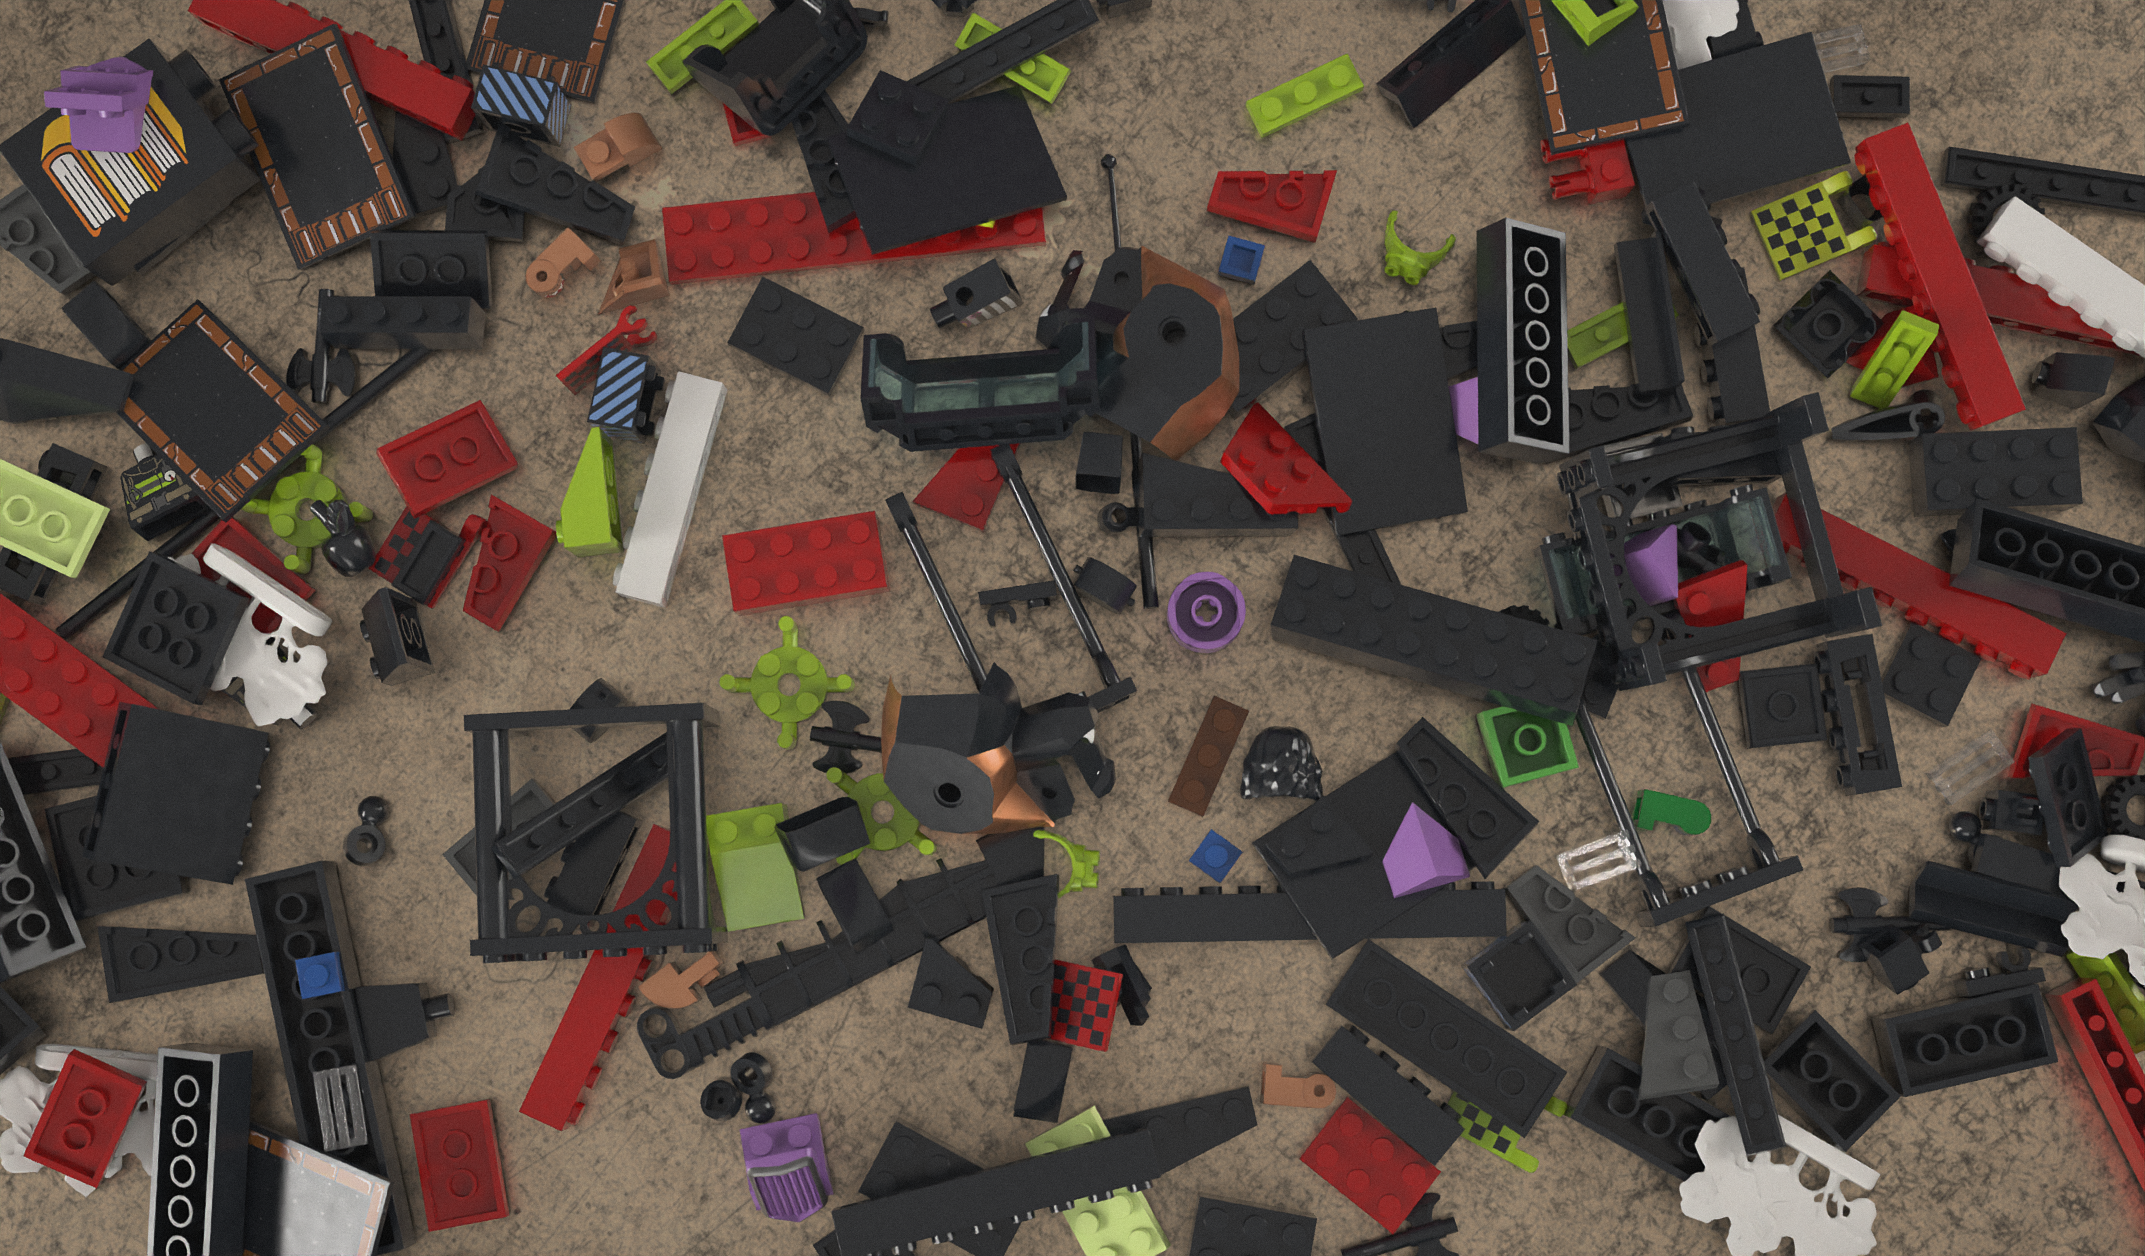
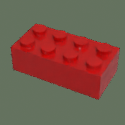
(806, 563)

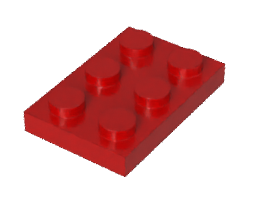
(447, 459)
(242, 542)
(85, 1118)
(459, 1165)
(1370, 1165)

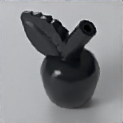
(349, 546)

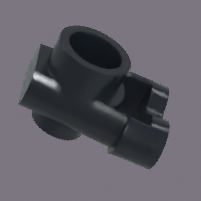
(1695, 551)

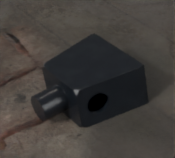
(399, 1016)

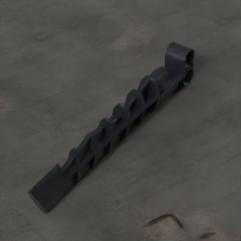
(809, 976)

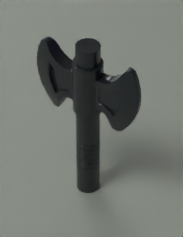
(322, 369)
(842, 737)
(1865, 923)
(1422, 1233)

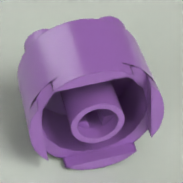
(1220, 596)

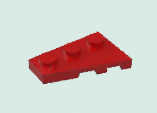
(1277, 202)
(965, 487)
(507, 561)
(1714, 601)
(2108, 748)

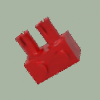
(1603, 172)

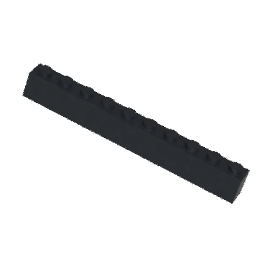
(1274, 917)

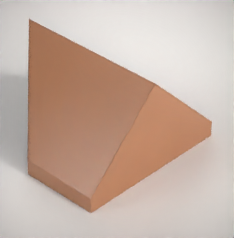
(637, 278)

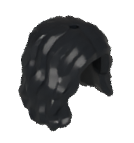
(1281, 765)

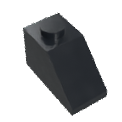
(2072, 378)

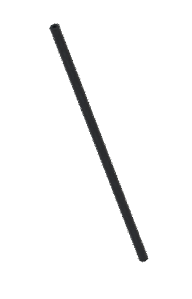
(209, 518)

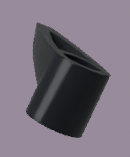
(1896, 420)

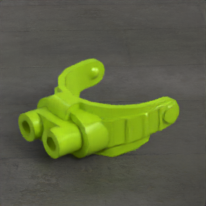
(1408, 262)
(1082, 863)

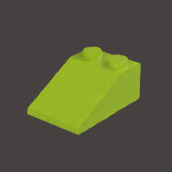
(591, 506)
(752, 868)

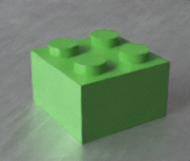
(1524, 745)

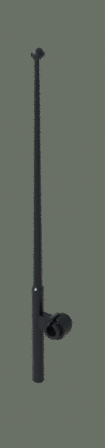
(1128, 516)

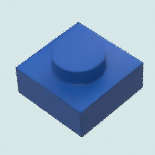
(1241, 260)
(1215, 856)
(320, 975)

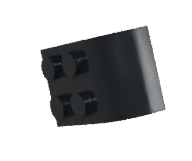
(1828, 1082)

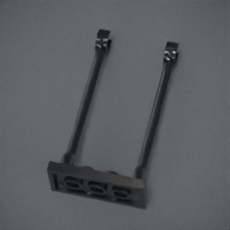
(1009, 469)
(1729, 882)

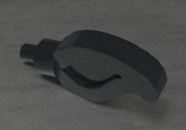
(872, 18)

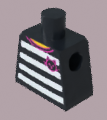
(991, 292)

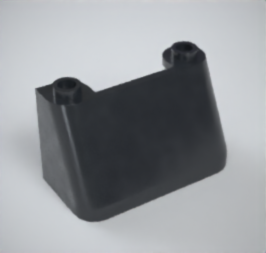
(782, 61)

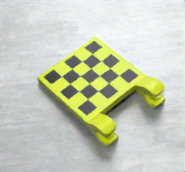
(1805, 229)

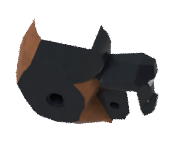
(1161, 346)
(986, 760)

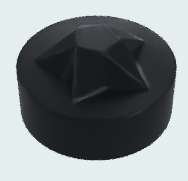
(721, 1100)

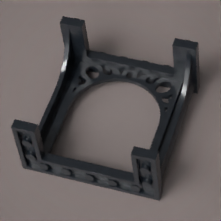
(1646, 664)
(691, 915)

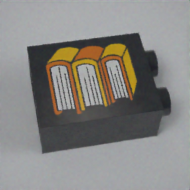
(132, 205)

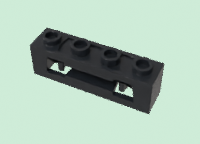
(71, 471)
(1844, 661)

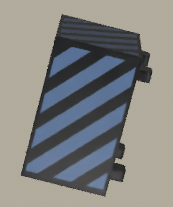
(525, 103)
(625, 395)
(1518, 975)

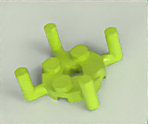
(285, 506)
(767, 676)
(886, 836)

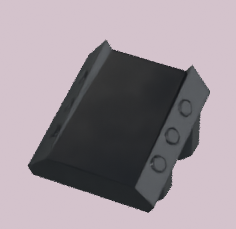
(1829, 324)

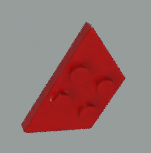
(1279, 469)

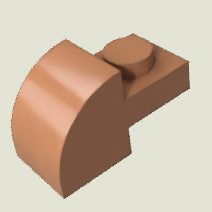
(622, 142)
(676, 988)

